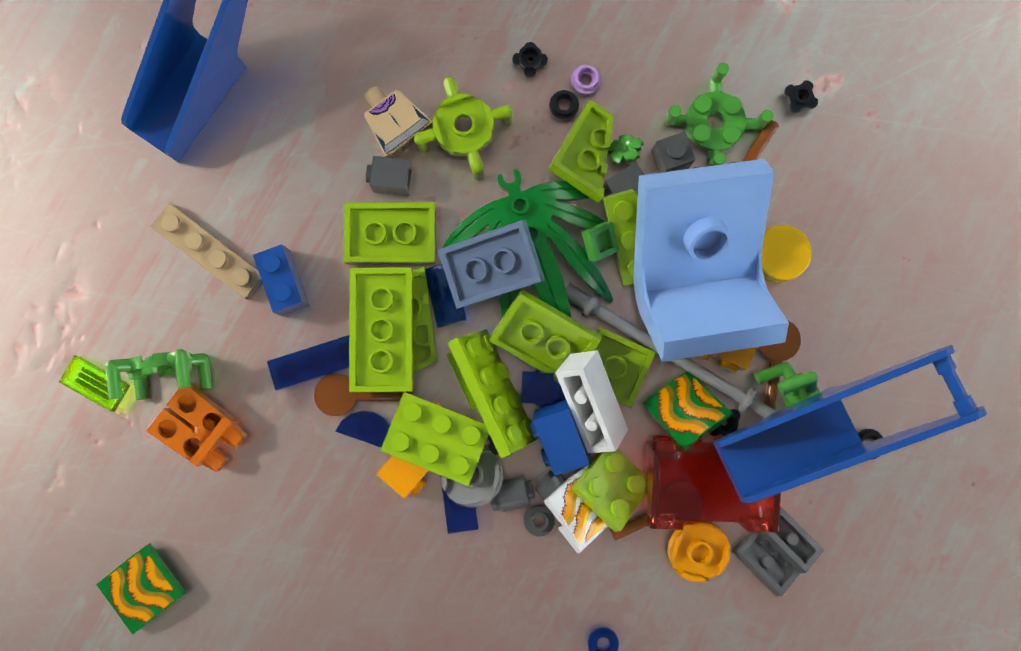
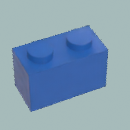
(281, 280)
(560, 438)

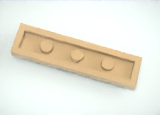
(207, 251)

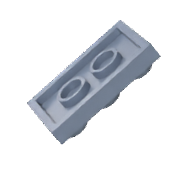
(491, 264)

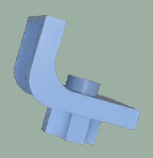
(702, 260)

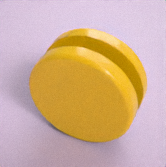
(784, 253)

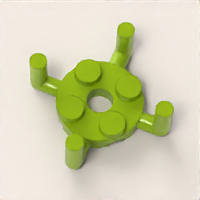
(466, 143)

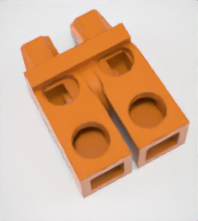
(196, 428)

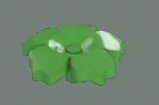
(625, 148)

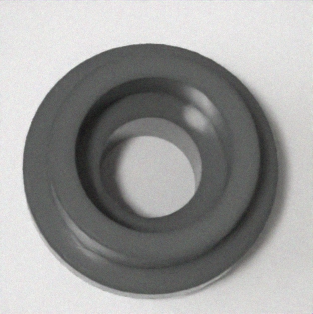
(537, 510)

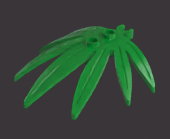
(537, 207)

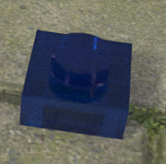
(537, 387)

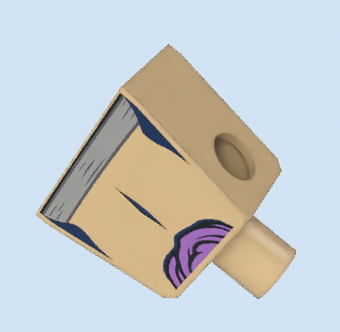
(394, 121)

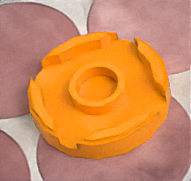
(699, 551)

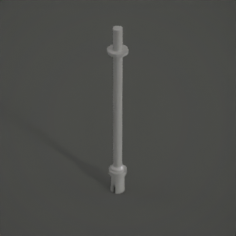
(592, 306)

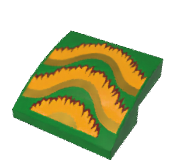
(687, 409)
(141, 588)

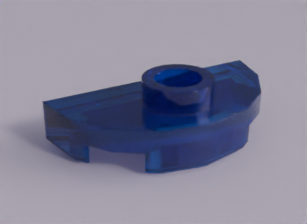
(365, 427)

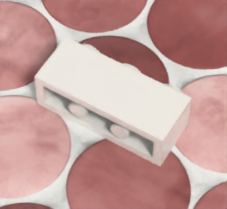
(592, 401)

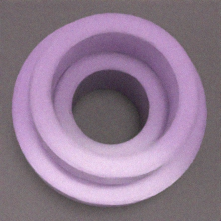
(585, 71)

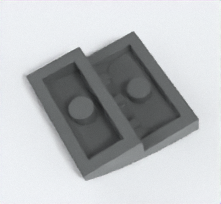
(779, 556)

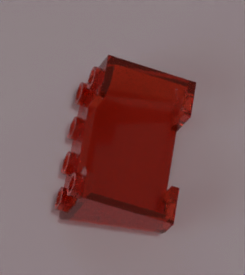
(698, 488)

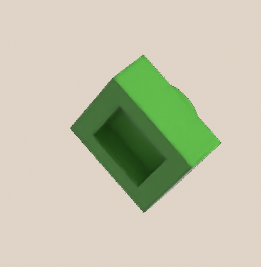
(600, 241)

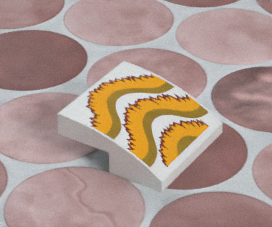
(578, 521)

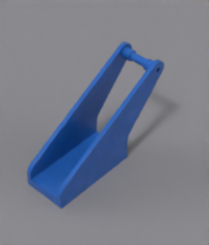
(184, 75)
(820, 439)

